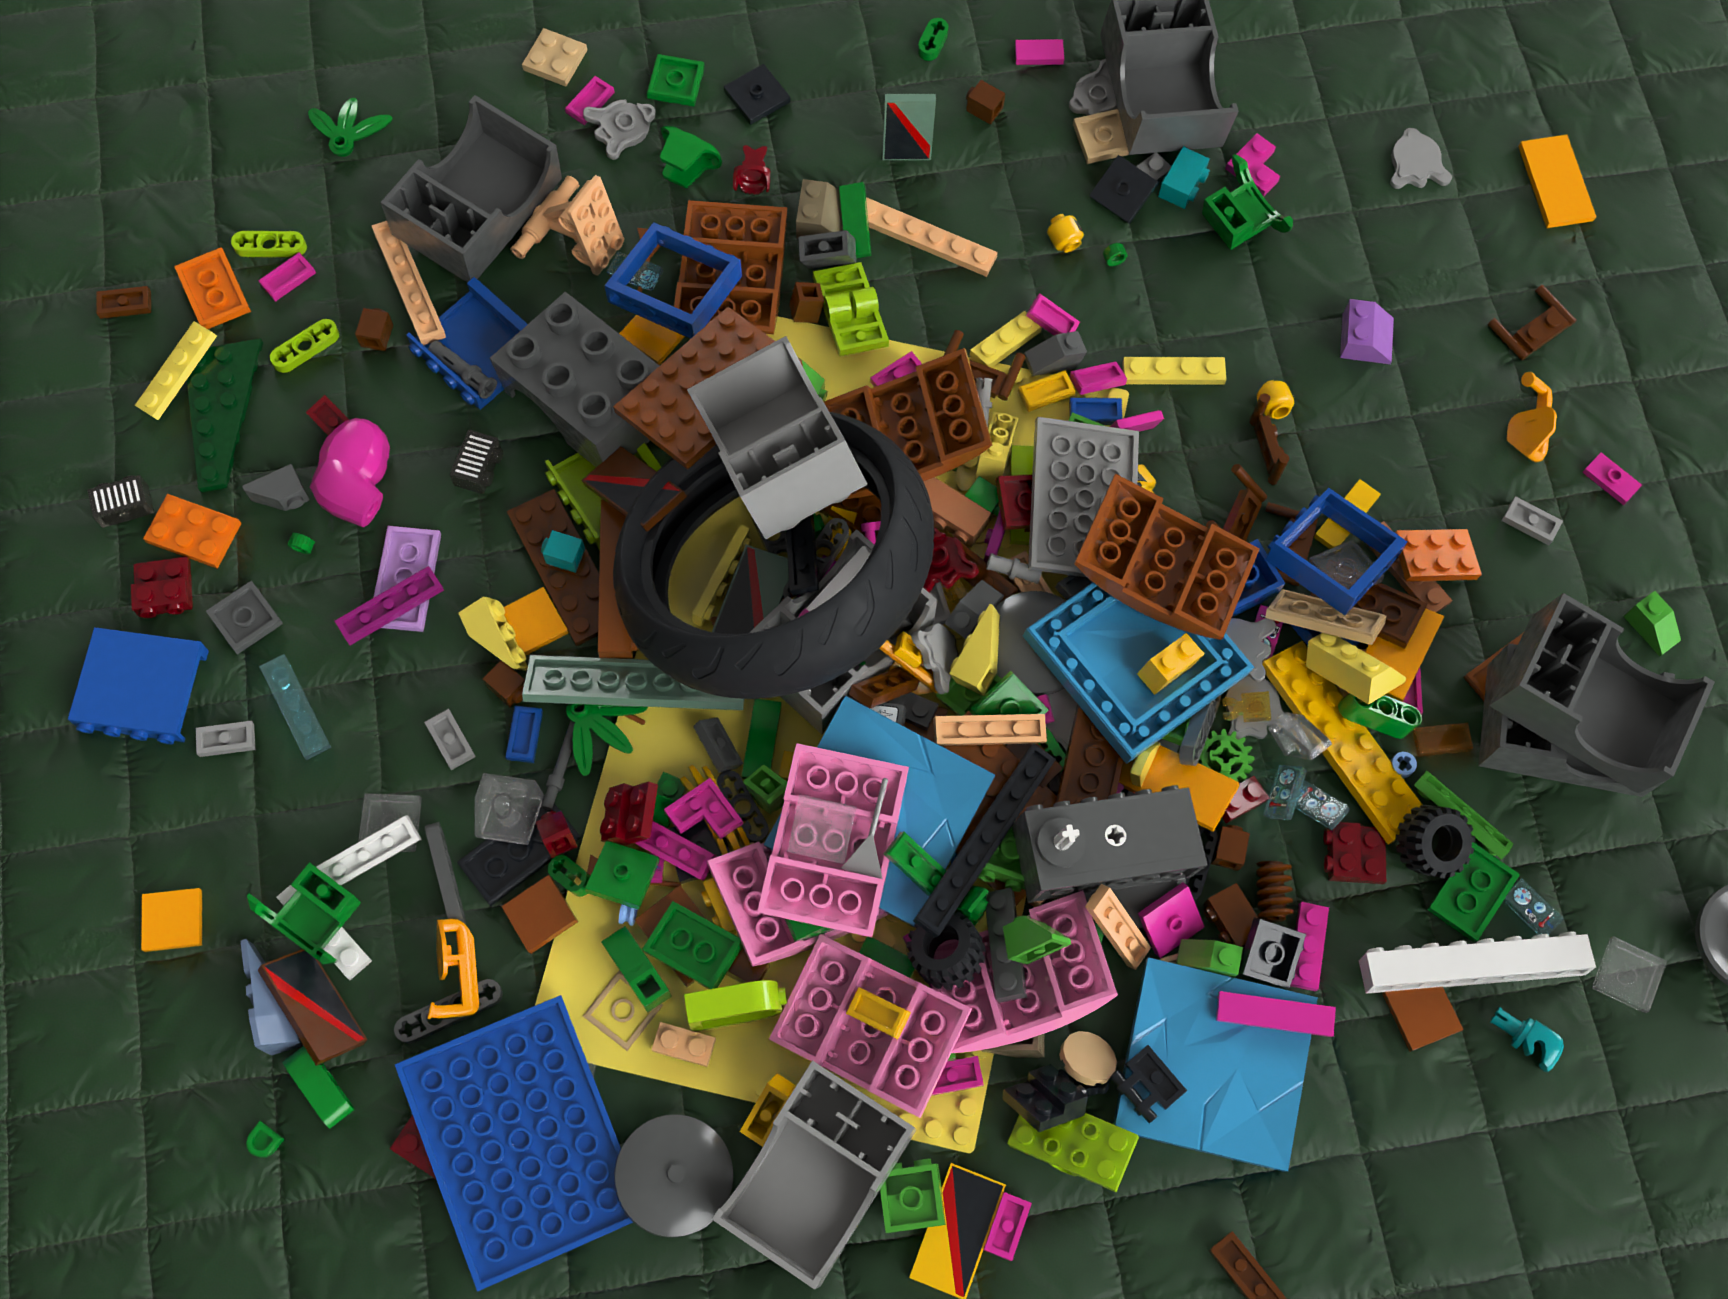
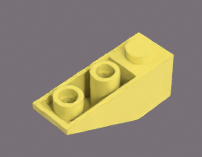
(994, 459)
(488, 626)
(979, 658)

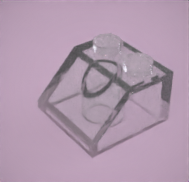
(506, 808)

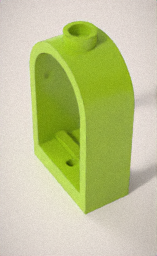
(734, 1004)

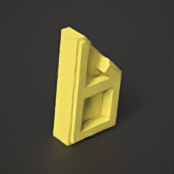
(1142, 764)

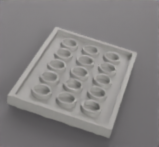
(1068, 485)

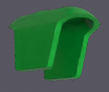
(686, 156)

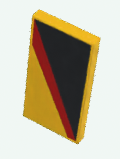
(953, 1250)

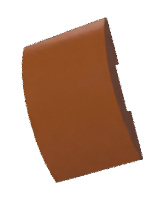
(750, 234)
(926, 414)
(1165, 561)

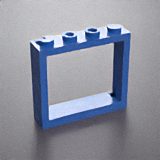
(663, 313)
(1354, 521)

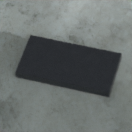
(502, 866)

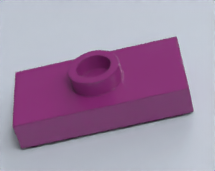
(994, 538)

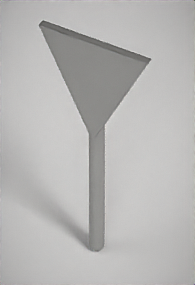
(865, 858)

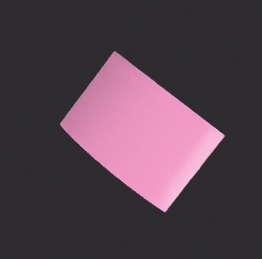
(740, 883)
(818, 889)
(1057, 986)
(891, 1068)

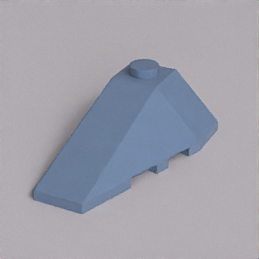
(268, 1023)

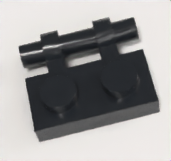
(1154, 1077)

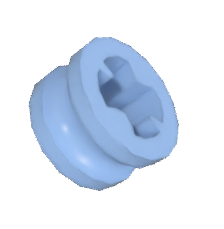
(1411, 763)
(627, 914)

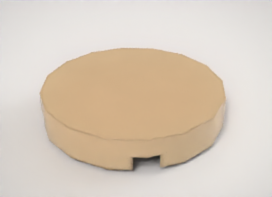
(1088, 1058)

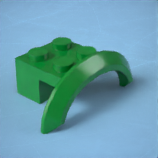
(1243, 211)
(311, 913)

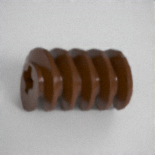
(1273, 891)

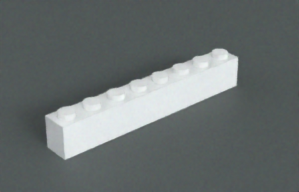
(1476, 963)

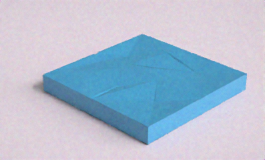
(1099, 648)
(937, 798)
(1237, 1077)

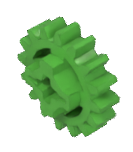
(1225, 747)

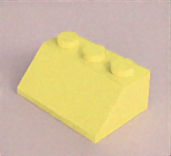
(1351, 668)

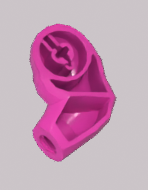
(349, 469)

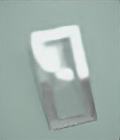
(1298, 736)

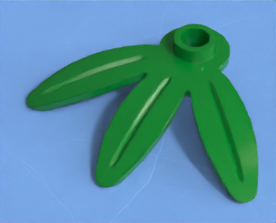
(344, 130)
(592, 719)

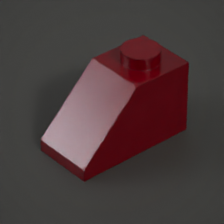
(555, 833)

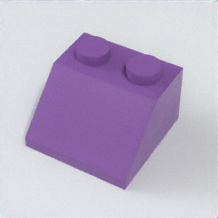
(1366, 332)

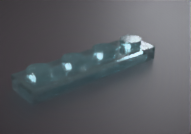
(295, 707)

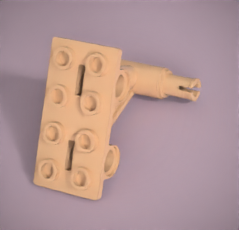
(585, 219)

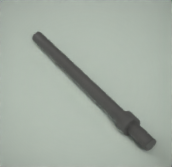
(556, 780)

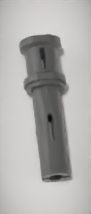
(469, 374)

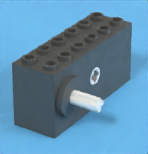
(1108, 843)

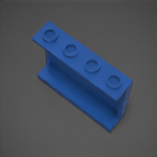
(475, 332)
(136, 685)

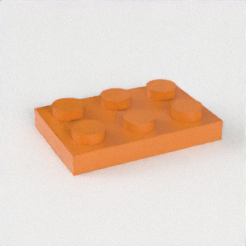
(212, 288)
(192, 531)
(1438, 555)

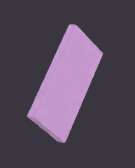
(403, 555)

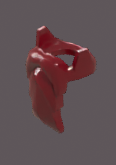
(752, 174)

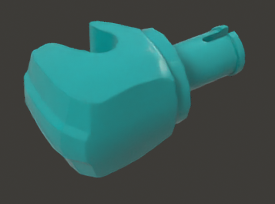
(1527, 1034)

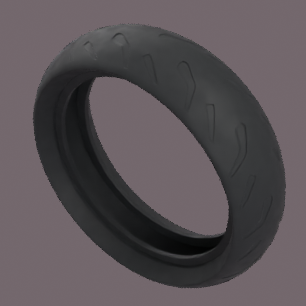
(804, 649)

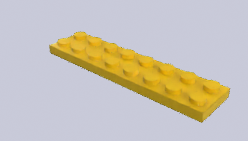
(1353, 750)

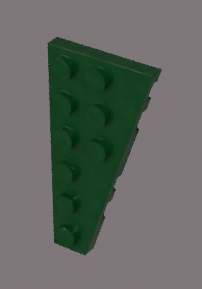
(218, 405)

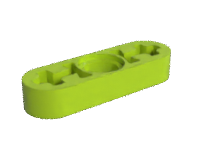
(259, 237)
(316, 329)

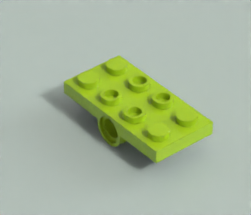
(851, 309)
(1079, 1148)

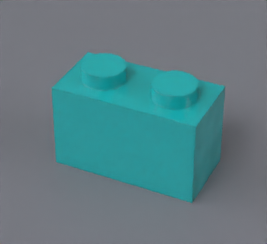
(1184, 177)

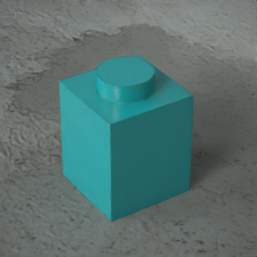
(563, 551)

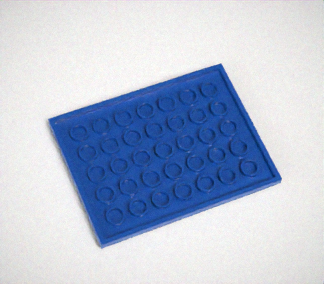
(517, 1141)

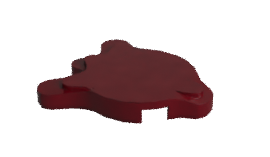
(948, 562)

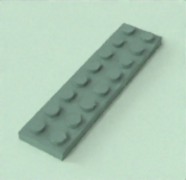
(613, 683)

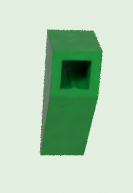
(974, 904)
(636, 969)

